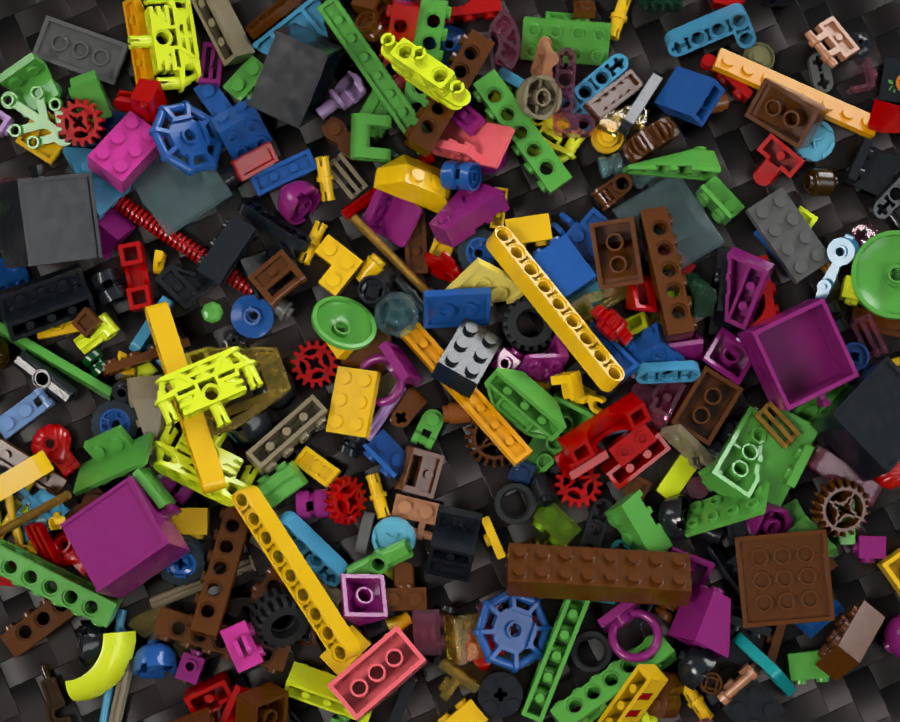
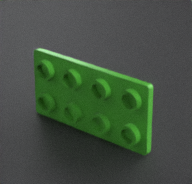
(586, 38)
(113, 457)
(785, 466)
(725, 510)

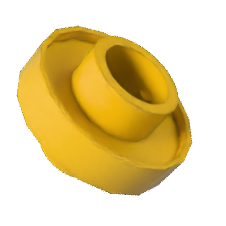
(605, 142)

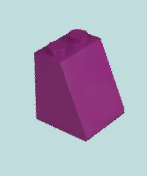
(704, 620)

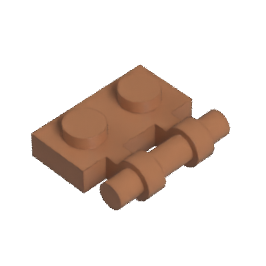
(836, 38)
(416, 510)

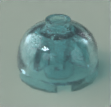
(396, 314)

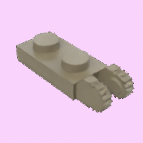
(687, 445)

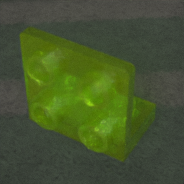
(555, 524)

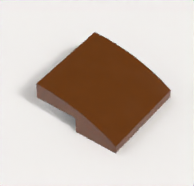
(358, 356)

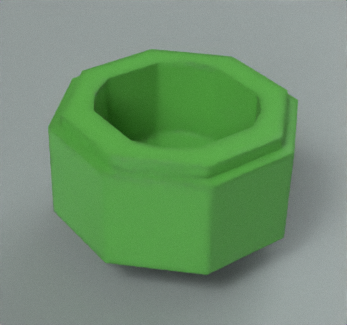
(212, 312)

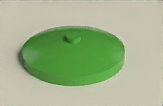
(877, 275)

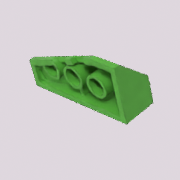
(690, 165)
(738, 463)

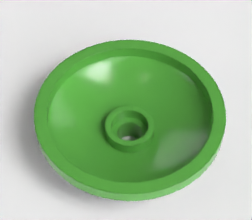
(343, 323)

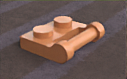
(544, 58)
(732, 687)

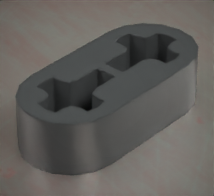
(815, 74)
(365, 532)

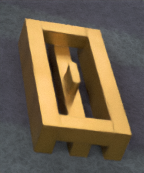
(790, 438)

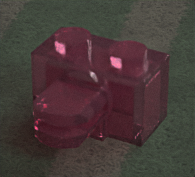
(660, 401)
(428, 632)

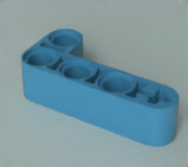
(709, 34)
(593, 86)
(318, 554)

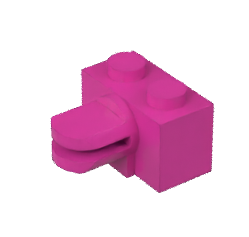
(242, 645)

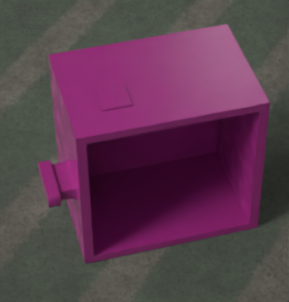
(799, 355)
(124, 538)

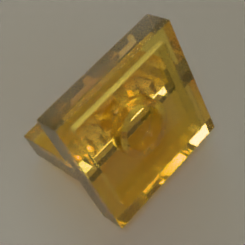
(460, 641)
(458, 676)

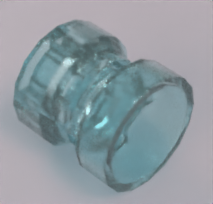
(610, 165)

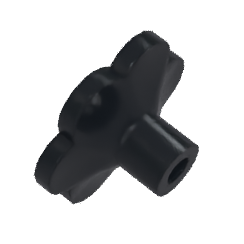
(865, 44)
(230, 335)

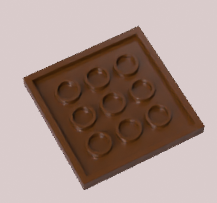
(784, 578)

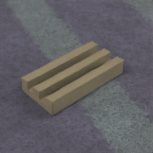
(334, 162)

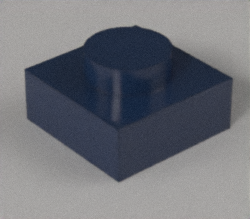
(522, 472)

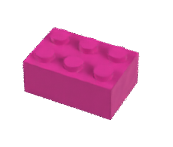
(124, 152)

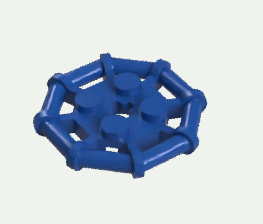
(180, 145)
(501, 635)

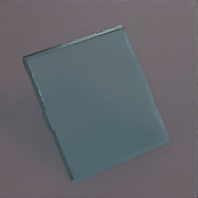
(177, 197)
(692, 226)

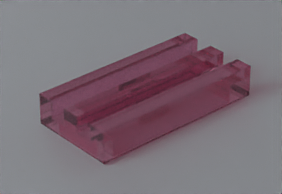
(876, 352)

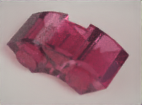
(508, 40)

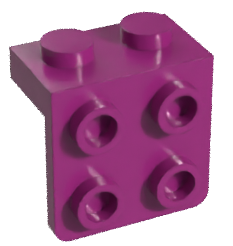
(392, 217)
(542, 366)

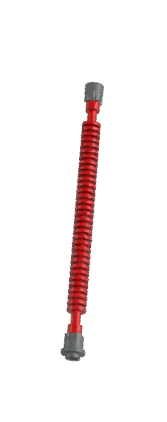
(188, 247)

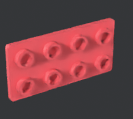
(484, 146)

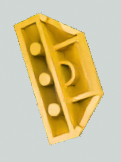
(413, 182)

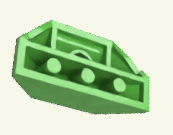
(525, 404)

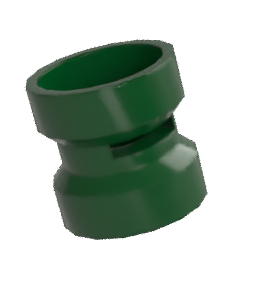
(95, 362)

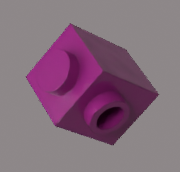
(869, 548)
(191, 666)

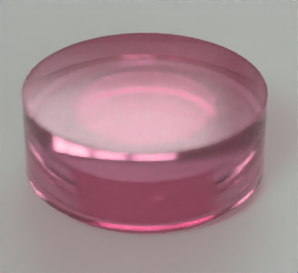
(696, 488)

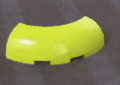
(108, 669)

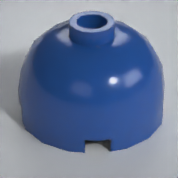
(154, 660)

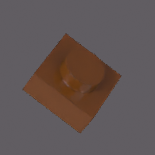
(584, 9)
(87, 322)
(636, 484)

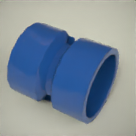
(460, 175)
(859, 354)

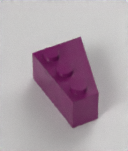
(466, 213)
(745, 286)

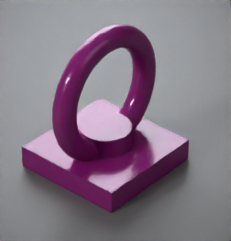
(398, 365)
(622, 616)

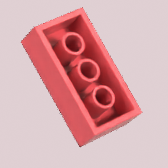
(377, 673)

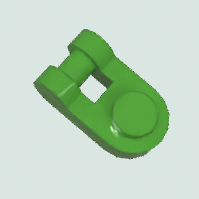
(432, 421)

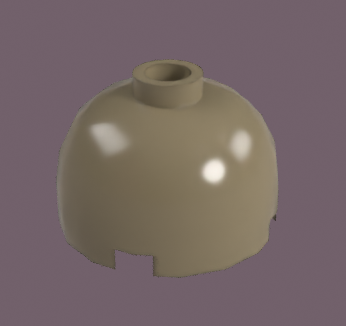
(539, 97)

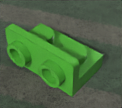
(244, 79)

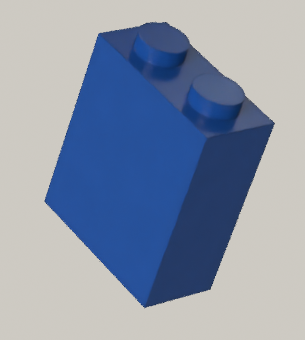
(689, 96)
(565, 266)

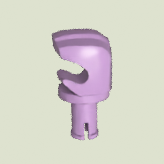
(345, 95)

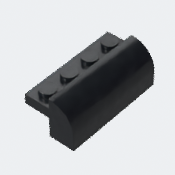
(44, 302)

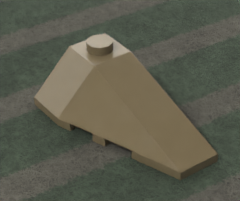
(141, 396)

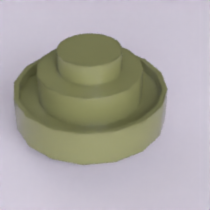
(760, 54)

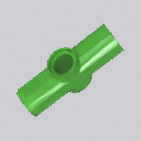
(389, 555)

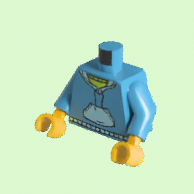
(51, 518)

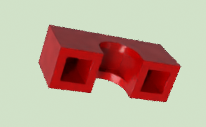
(137, 275)

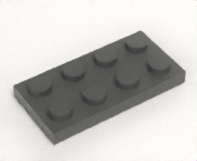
(80, 50)
(788, 235)

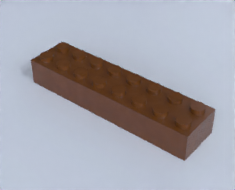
(598, 574)

